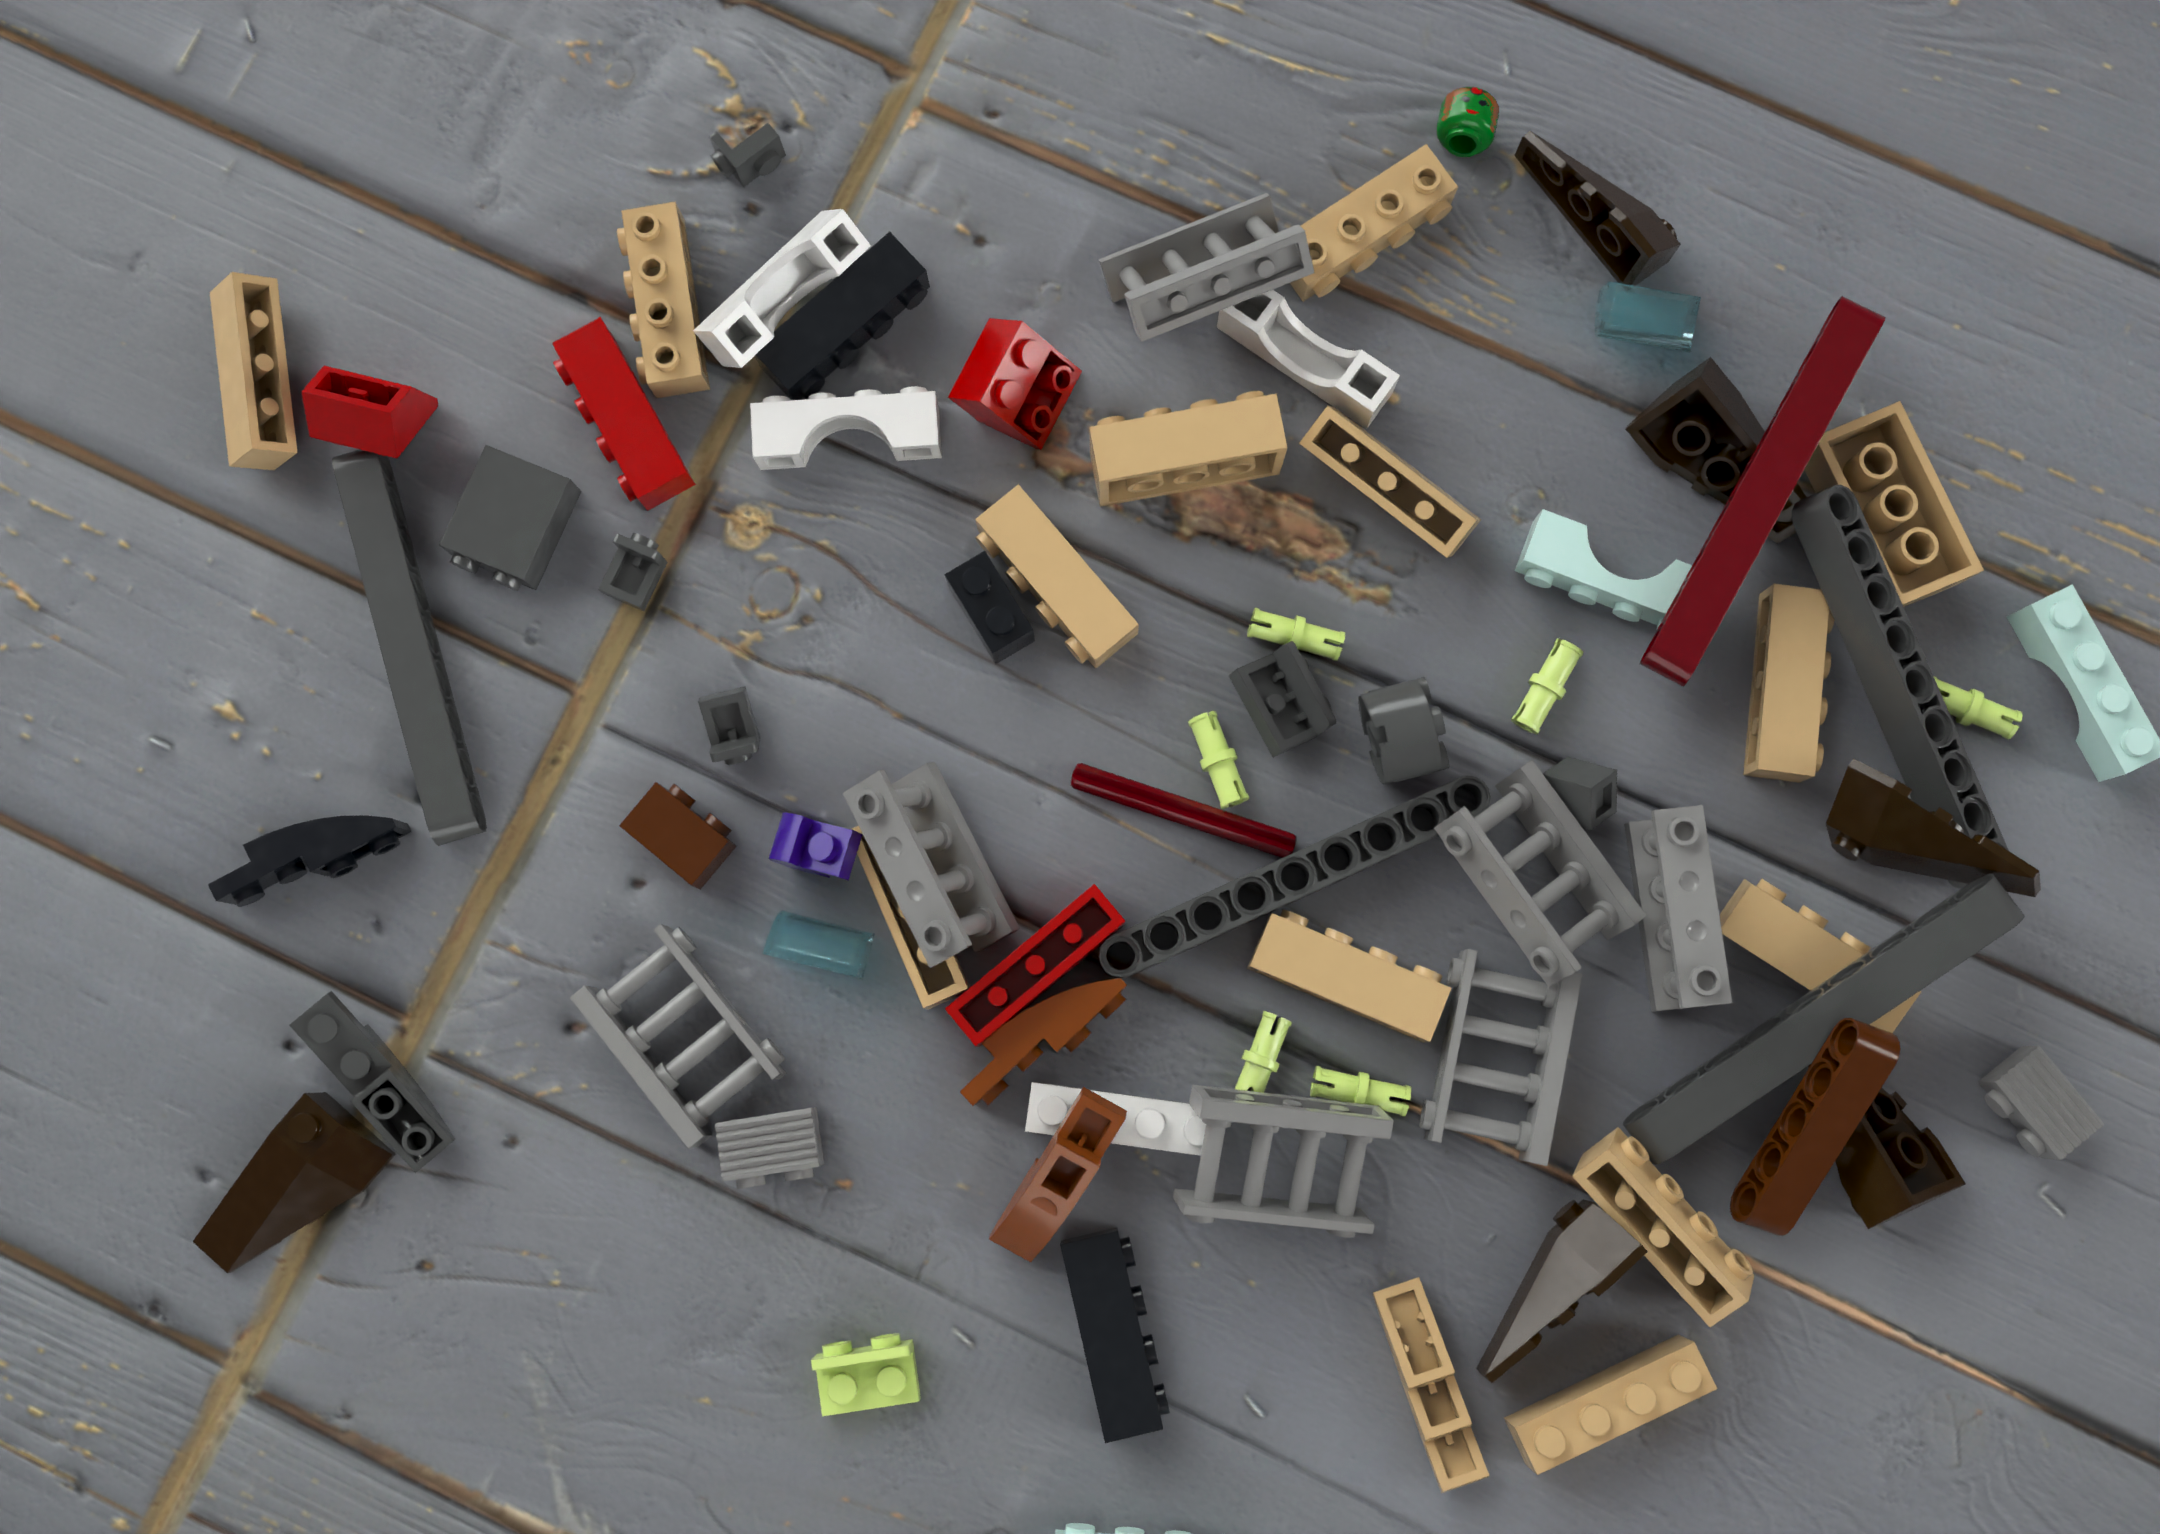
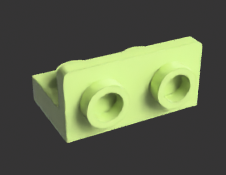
(866, 1375)

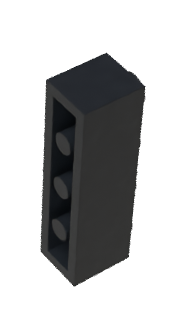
(844, 318)
(1112, 1334)

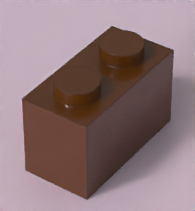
(678, 834)

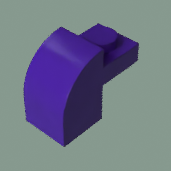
(815, 846)

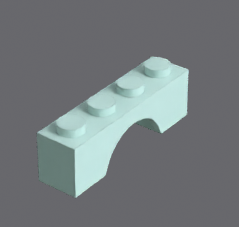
(1561, 557)
(2111, 721)

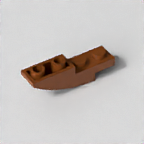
(1056, 1019)
(1059, 1176)

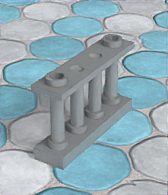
(1206, 266)
(1569, 851)
(931, 862)
(1682, 921)
(632, 1043)
(1539, 1088)
(1265, 1115)

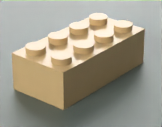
(1187, 448)
(1900, 500)

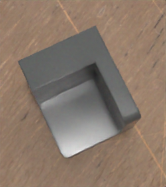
(1585, 789)

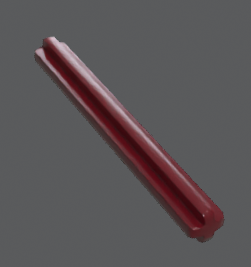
(1183, 810)

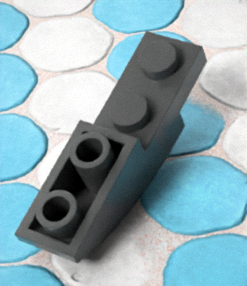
(376, 1080)

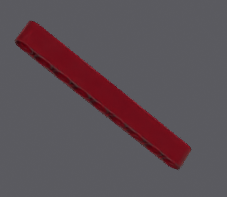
(1762, 491)

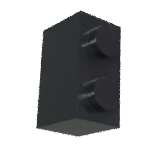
(990, 607)

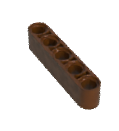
(1814, 1126)

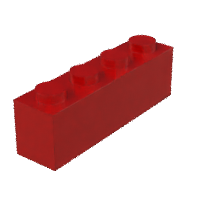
(623, 415)
(1035, 965)

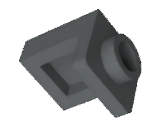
(751, 158)
(633, 571)
(730, 725)

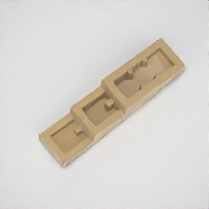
(1430, 1385)

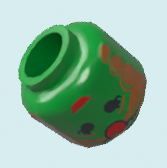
(1467, 121)

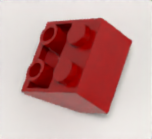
(1015, 382)
(364, 411)

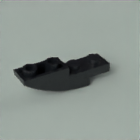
(323, 845)

